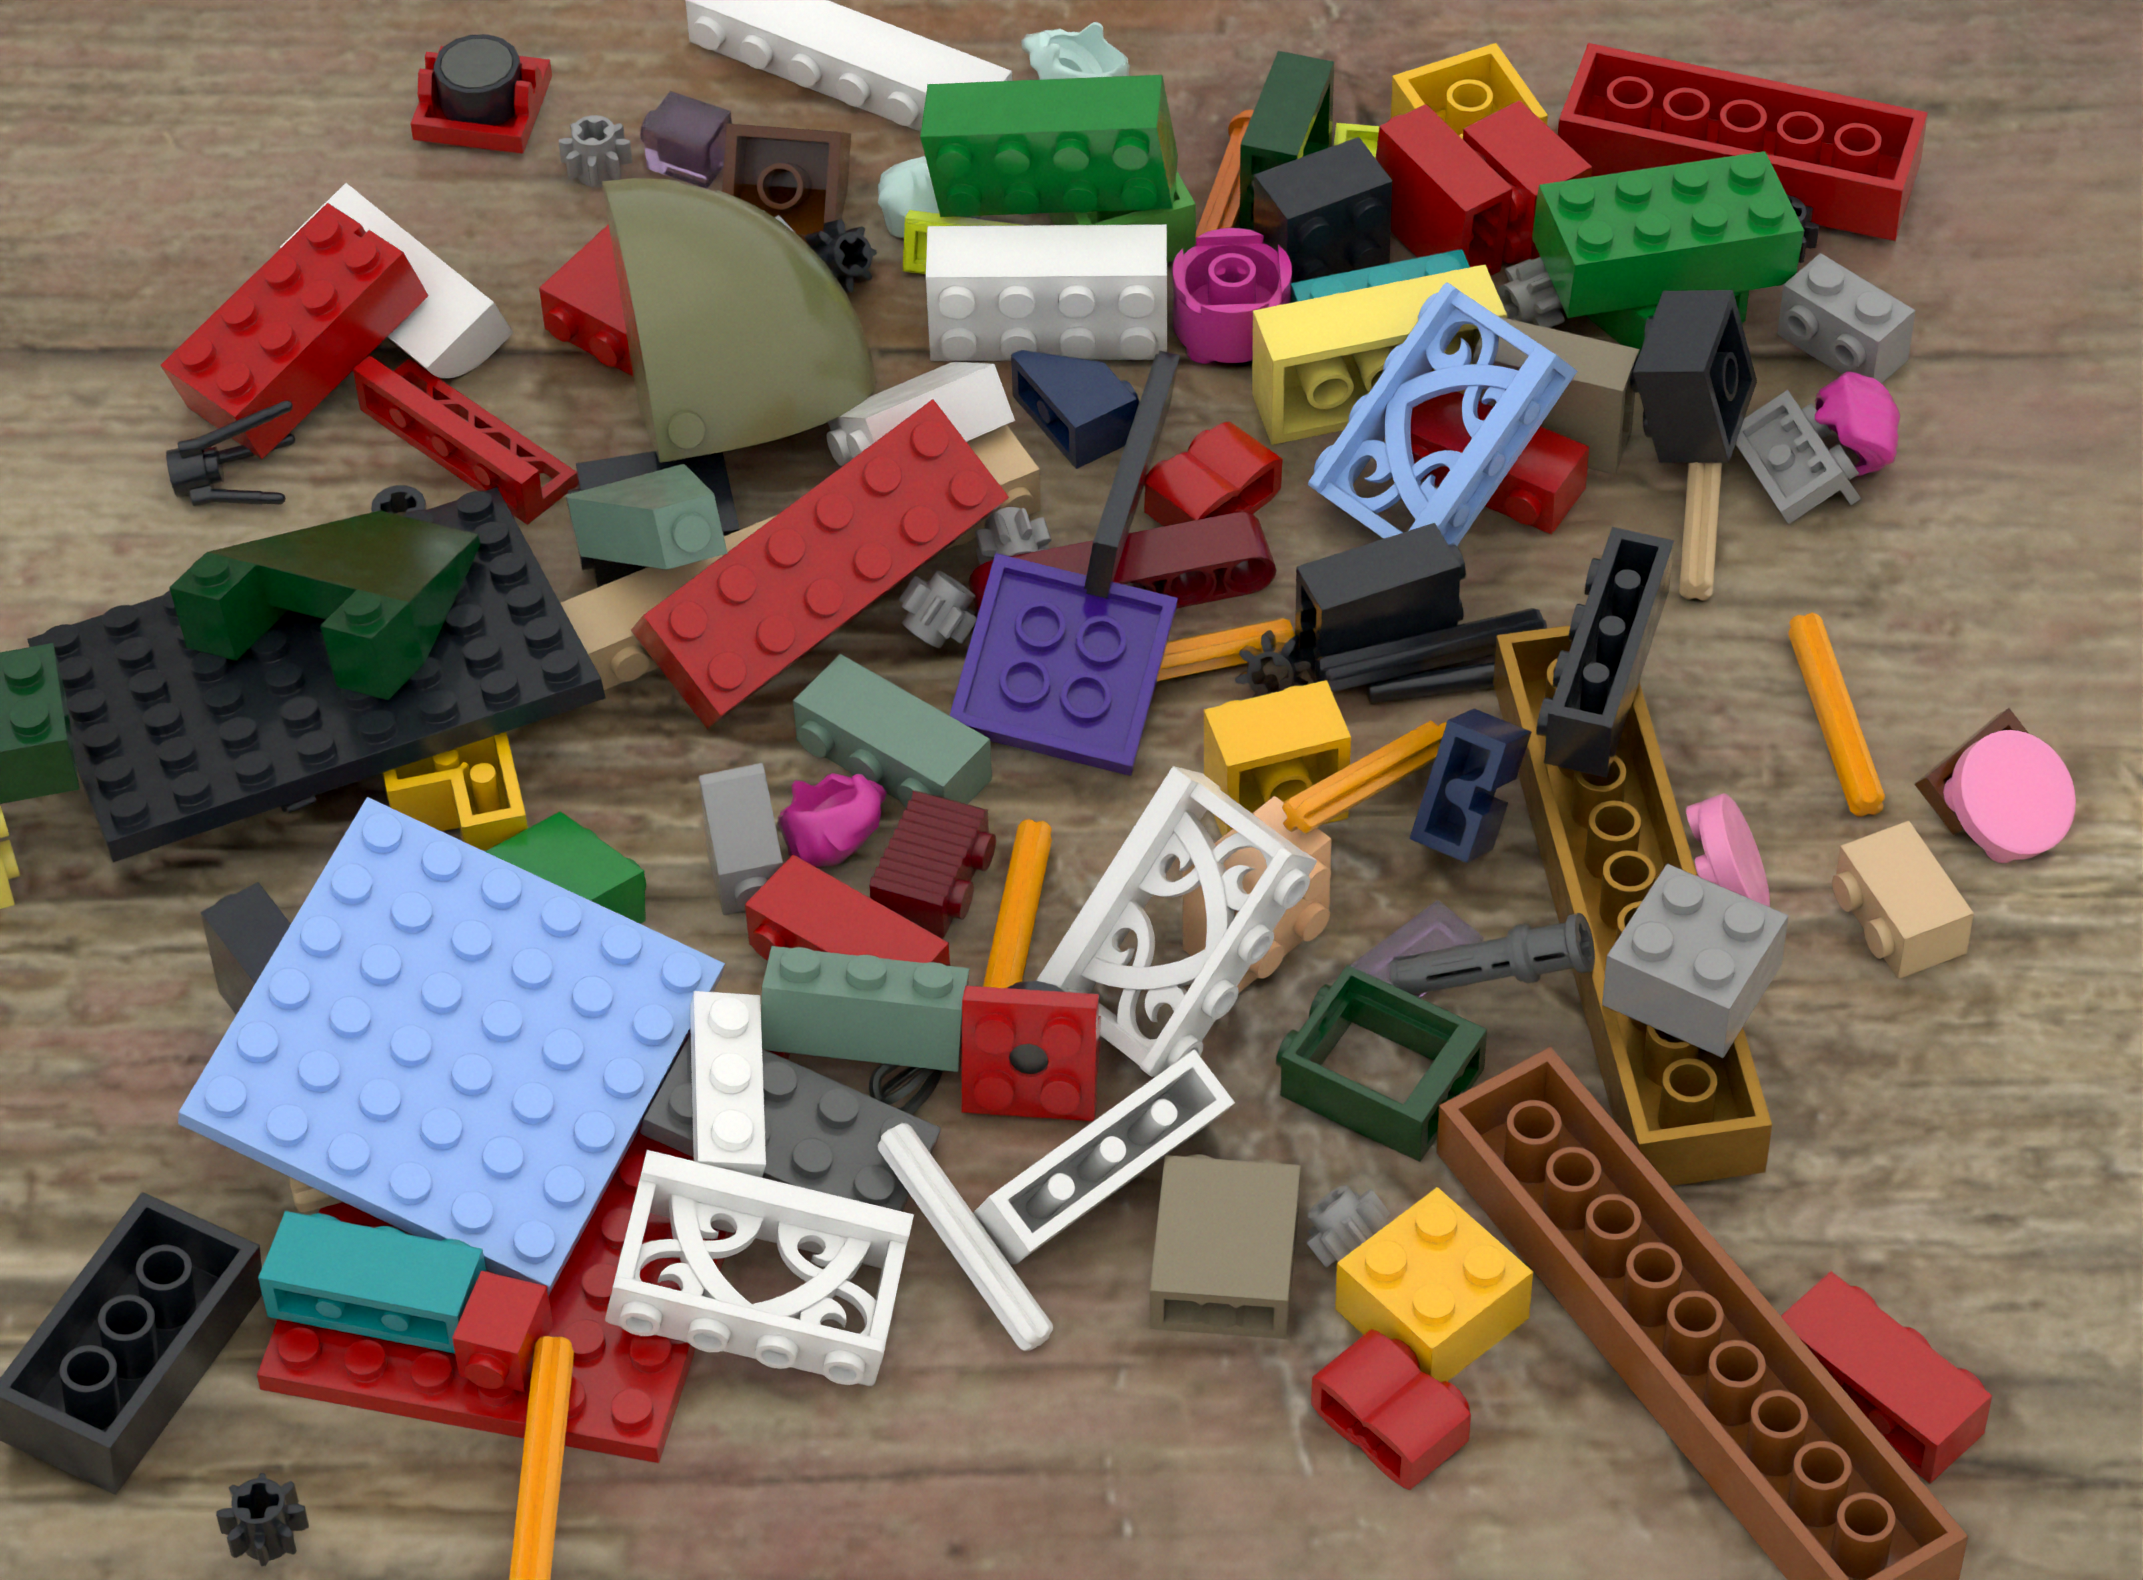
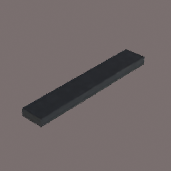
(1131, 475)

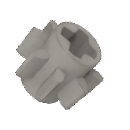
(595, 150)
(1531, 295)
(1011, 534)
(938, 609)
(1344, 1222)

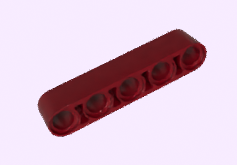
(1184, 560)

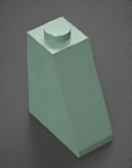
(648, 520)

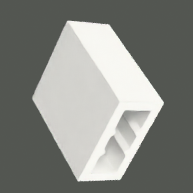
(964, 391)

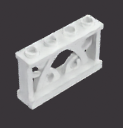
(1167, 831)
(774, 1331)

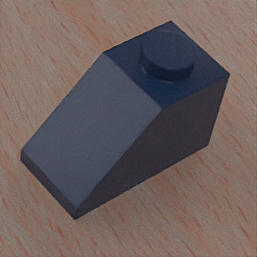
(1075, 403)

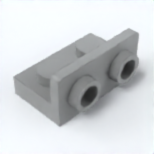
(1791, 458)

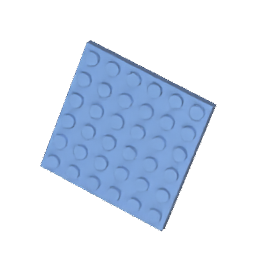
(452, 1045)

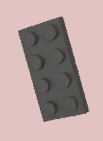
(814, 1130)

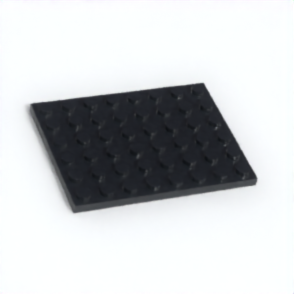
(204, 740)

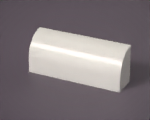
(455, 323)
(1103, 1157)

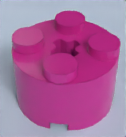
(1220, 287)

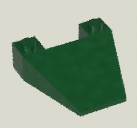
(371, 576)

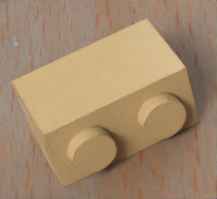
(1902, 900)

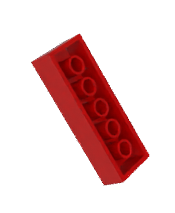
(1828, 149)
(819, 563)

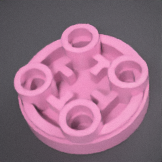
(2012, 795)
(1729, 848)

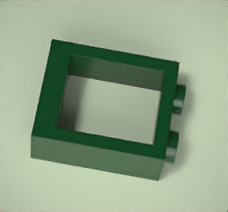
(1288, 121)
(1403, 1018)

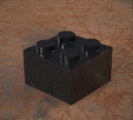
(1326, 211)
(1694, 376)

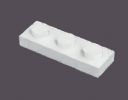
(727, 1081)

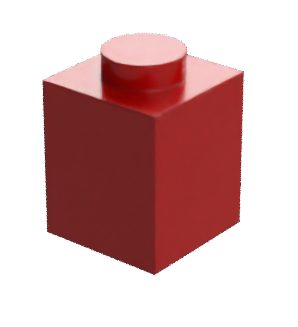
(500, 1331)

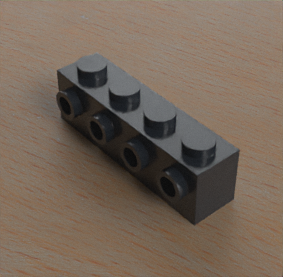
(1606, 652)

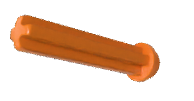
(1224, 199)

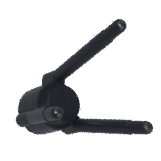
(197, 468)

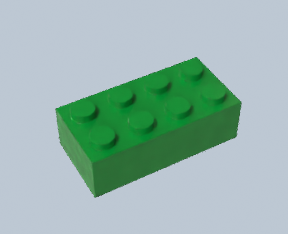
(1050, 146)
(1666, 229)

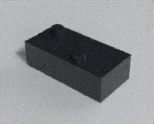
(128, 1342)

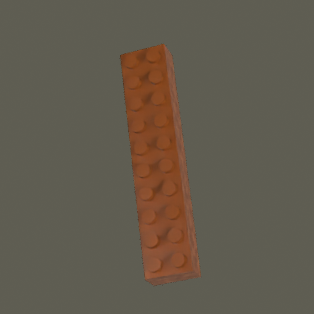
(1692, 1333)

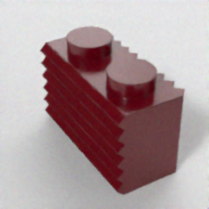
(933, 861)

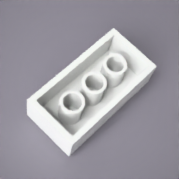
(1047, 291)

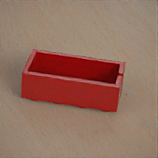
(296, 327)

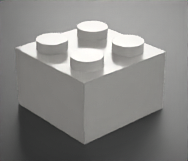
(1694, 960)

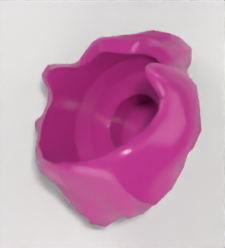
(1862, 417)
(831, 818)

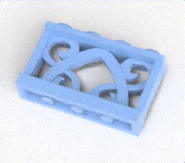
(1406, 381)

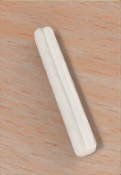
(965, 1237)

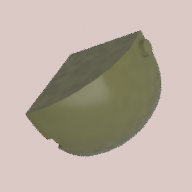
(728, 321)

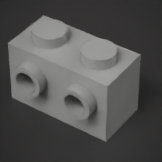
(1845, 320)

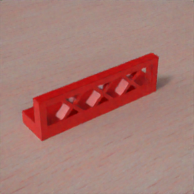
(458, 445)

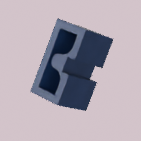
(1459, 799)

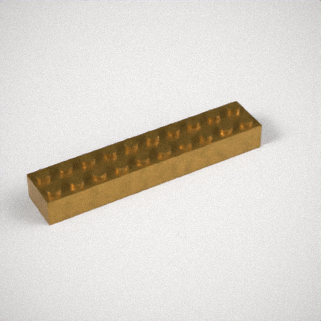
(1601, 855)

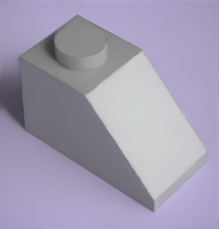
(739, 833)

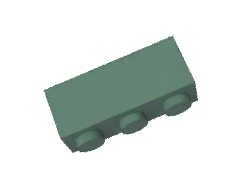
(890, 735)
(863, 1008)

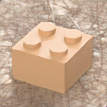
(1298, 923)

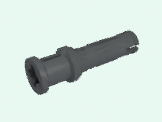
(1521, 954)

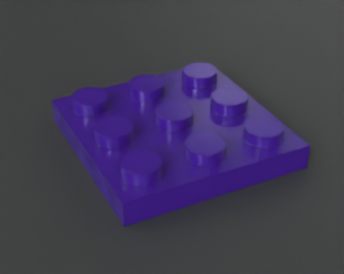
(1063, 665)

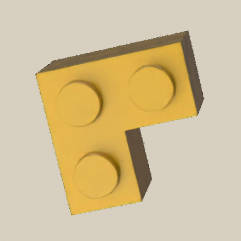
(464, 790)

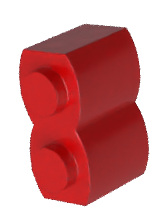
(1216, 477)
(1391, 1408)

